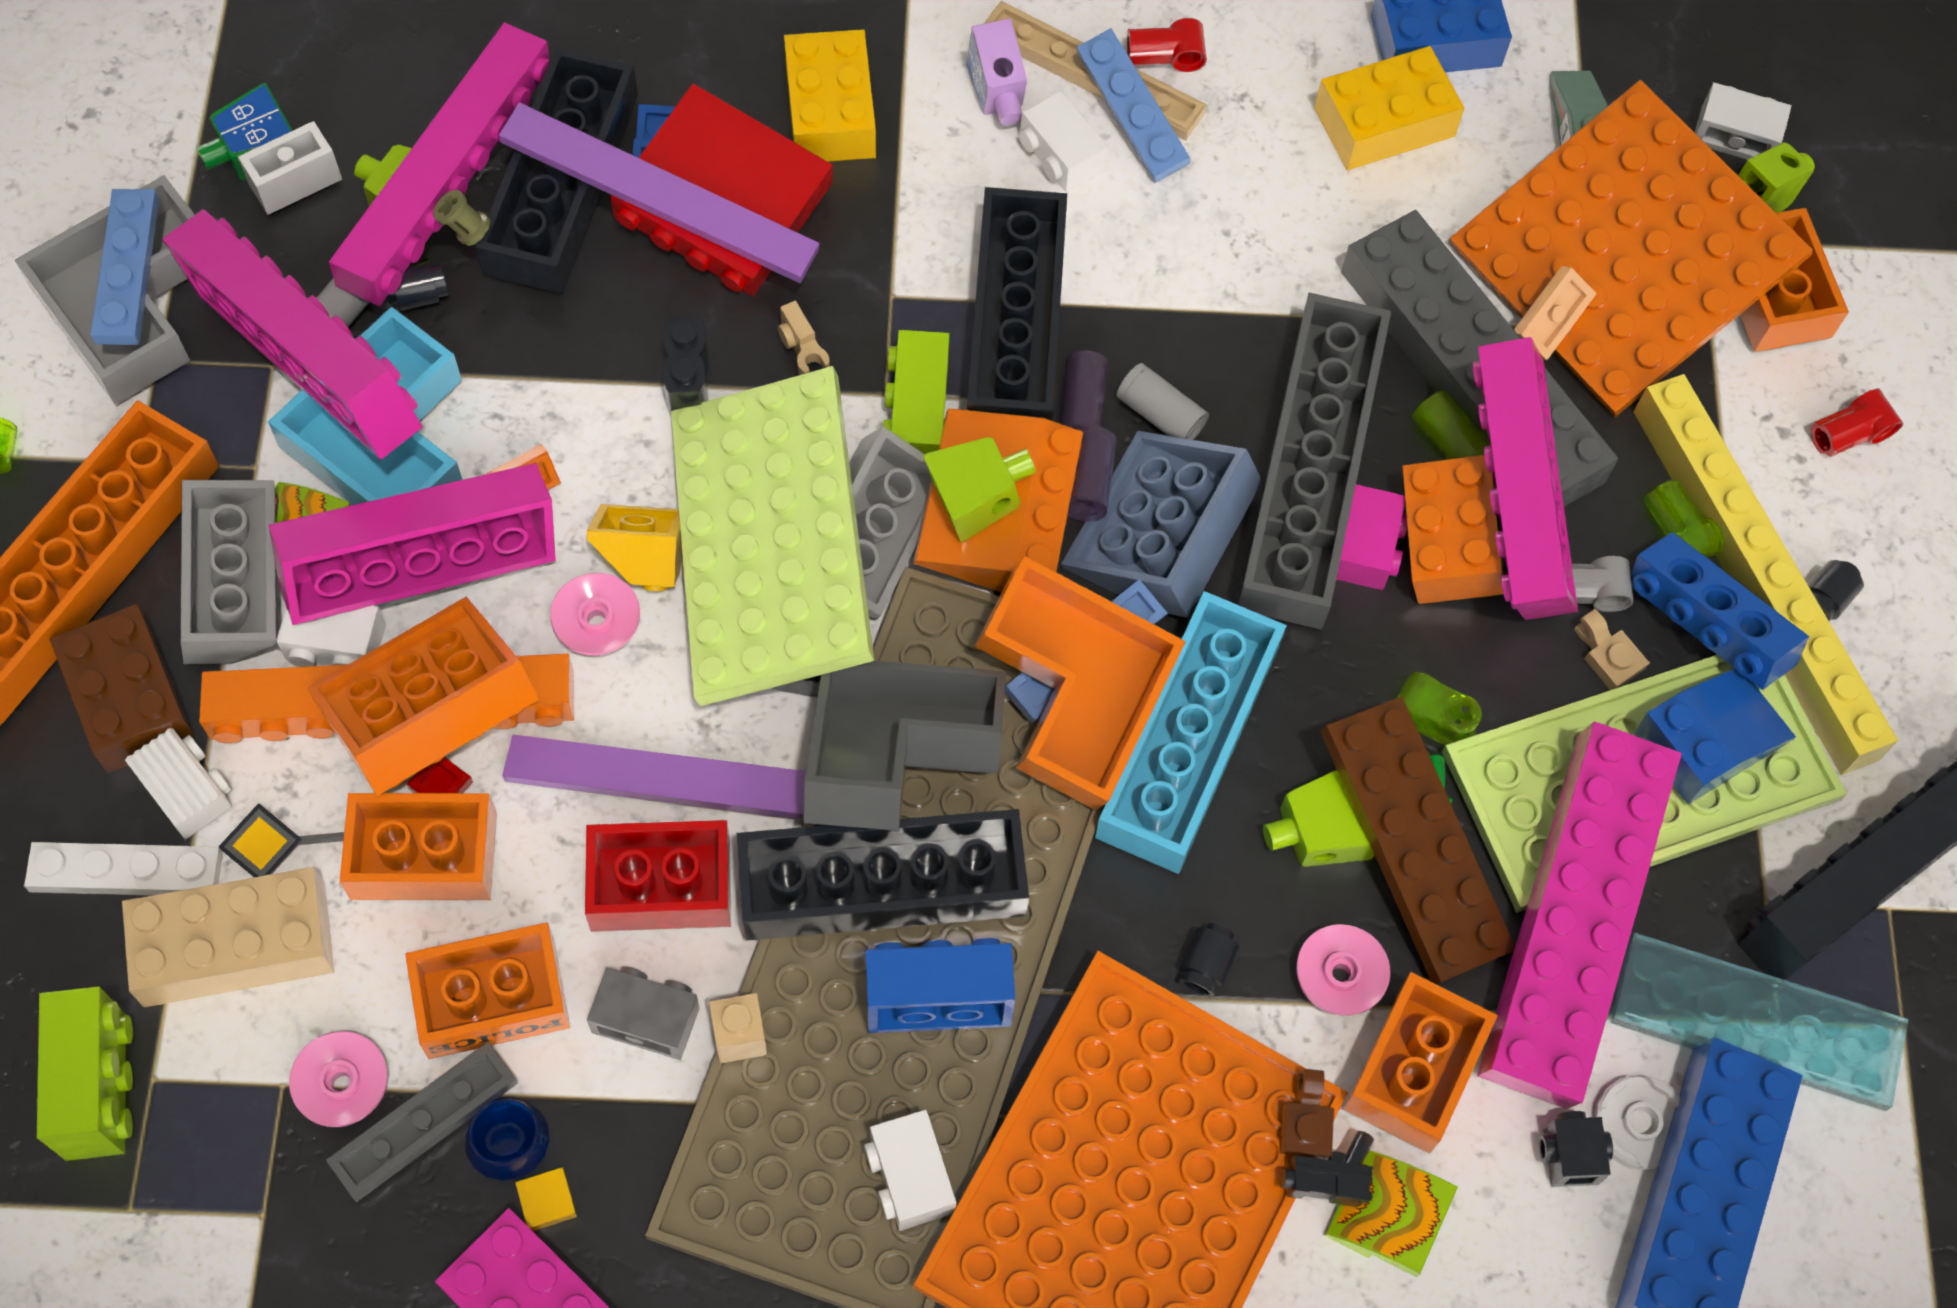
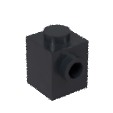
(1576, 1150)

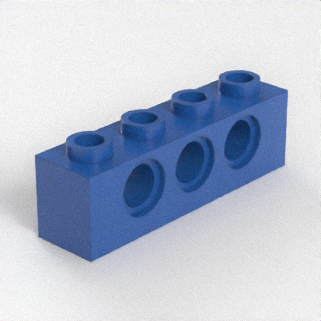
(1718, 610)

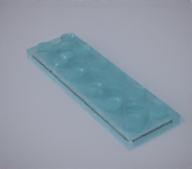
(1822, 1036)

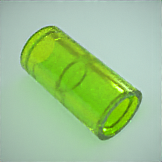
(1449, 427)

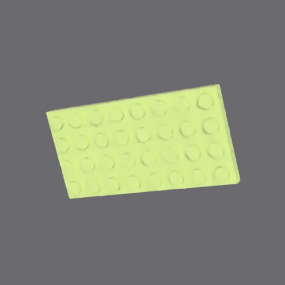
(769, 538)
(1518, 772)

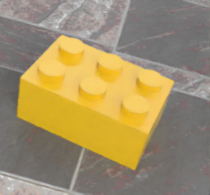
(831, 94)
(1388, 107)

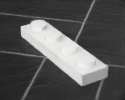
(120, 868)

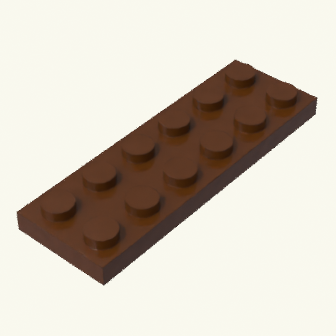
(1417, 840)

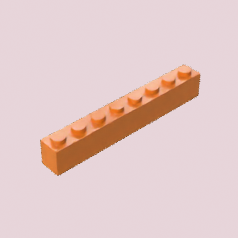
(277, 702)

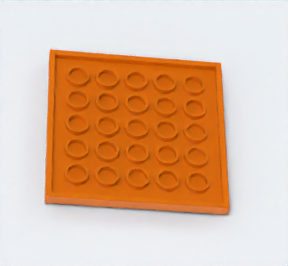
(1650, 228)

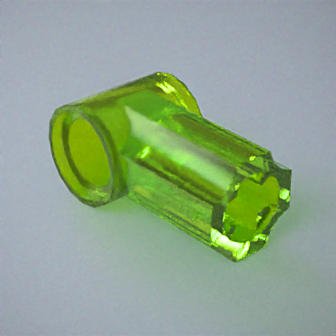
(1679, 515)

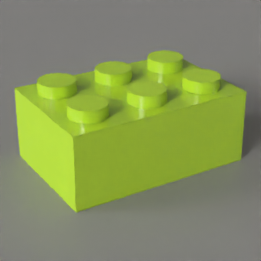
(83, 1074)

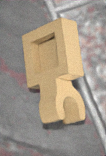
(798, 333)
(1611, 657)

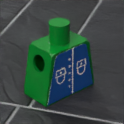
(243, 127)

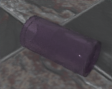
(1084, 390)
(1093, 474)

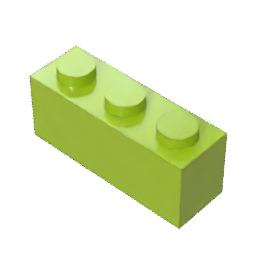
(919, 388)

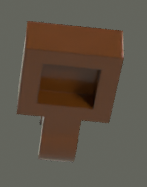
(1307, 1125)

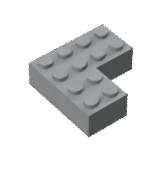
(66, 280)

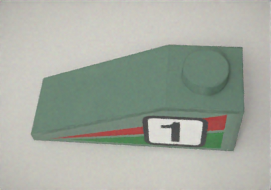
(1575, 101)

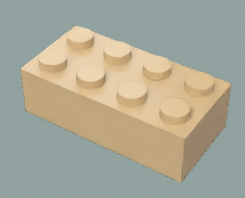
(227, 937)

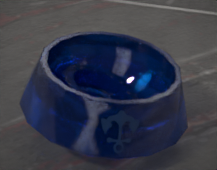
(506, 1139)

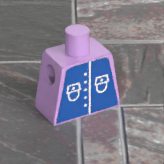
(997, 70)

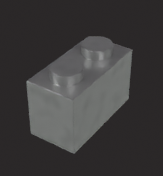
(644, 1012)

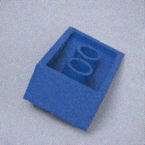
(1718, 730)

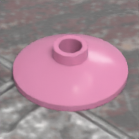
(590, 597)
(1349, 950)
(326, 1061)

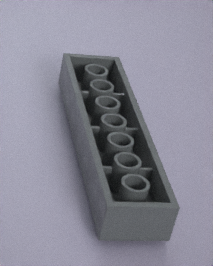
(1442, 321)
(1315, 461)

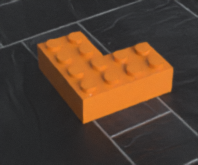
(1102, 671)

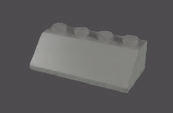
(890, 504)
(227, 570)

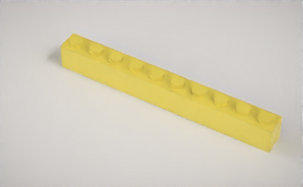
(1755, 556)

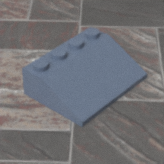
(1166, 519)

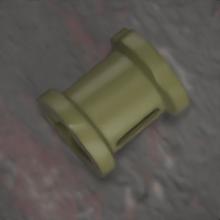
(461, 217)

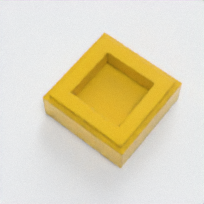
(546, 1199)

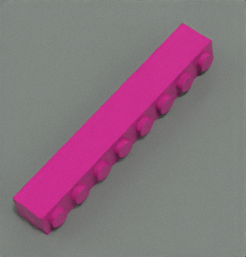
(441, 161)

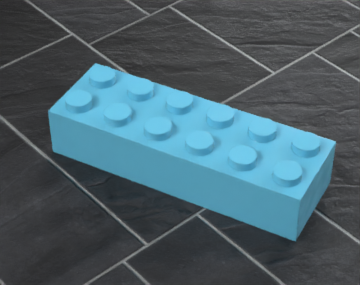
(1191, 733)

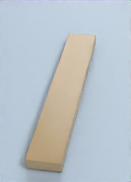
(1058, 54)

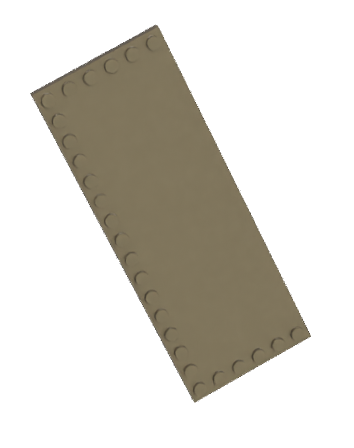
(777, 1140)

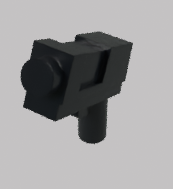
(1338, 1179)

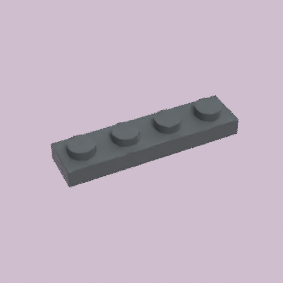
(421, 1122)

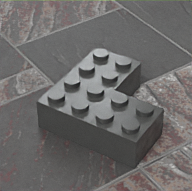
(891, 717)

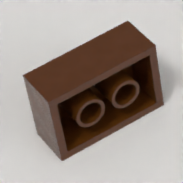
(120, 685)

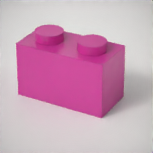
(1371, 538)

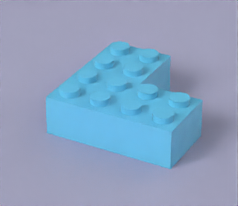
(341, 459)

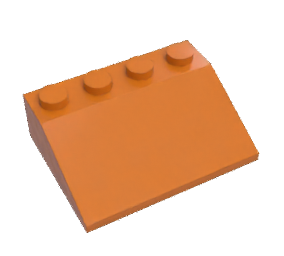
(1032, 528)
(423, 695)

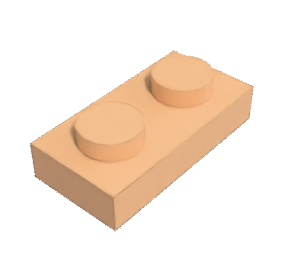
(1556, 310)

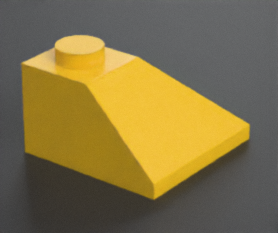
(639, 543)

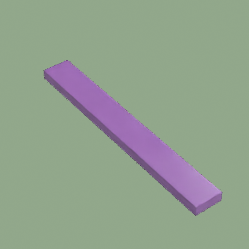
(659, 192)
(655, 776)

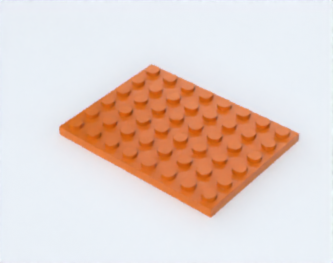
(1127, 1163)

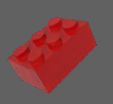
(658, 875)

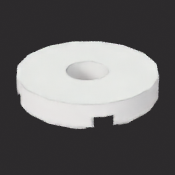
(1616, 1106)

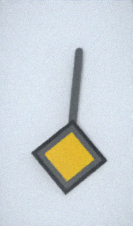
(265, 842)

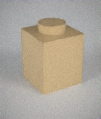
(738, 1028)

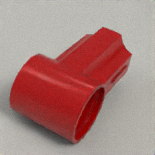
(1178, 45)
(1864, 420)

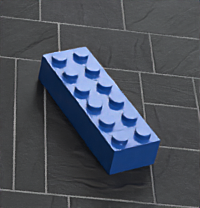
(1711, 1181)

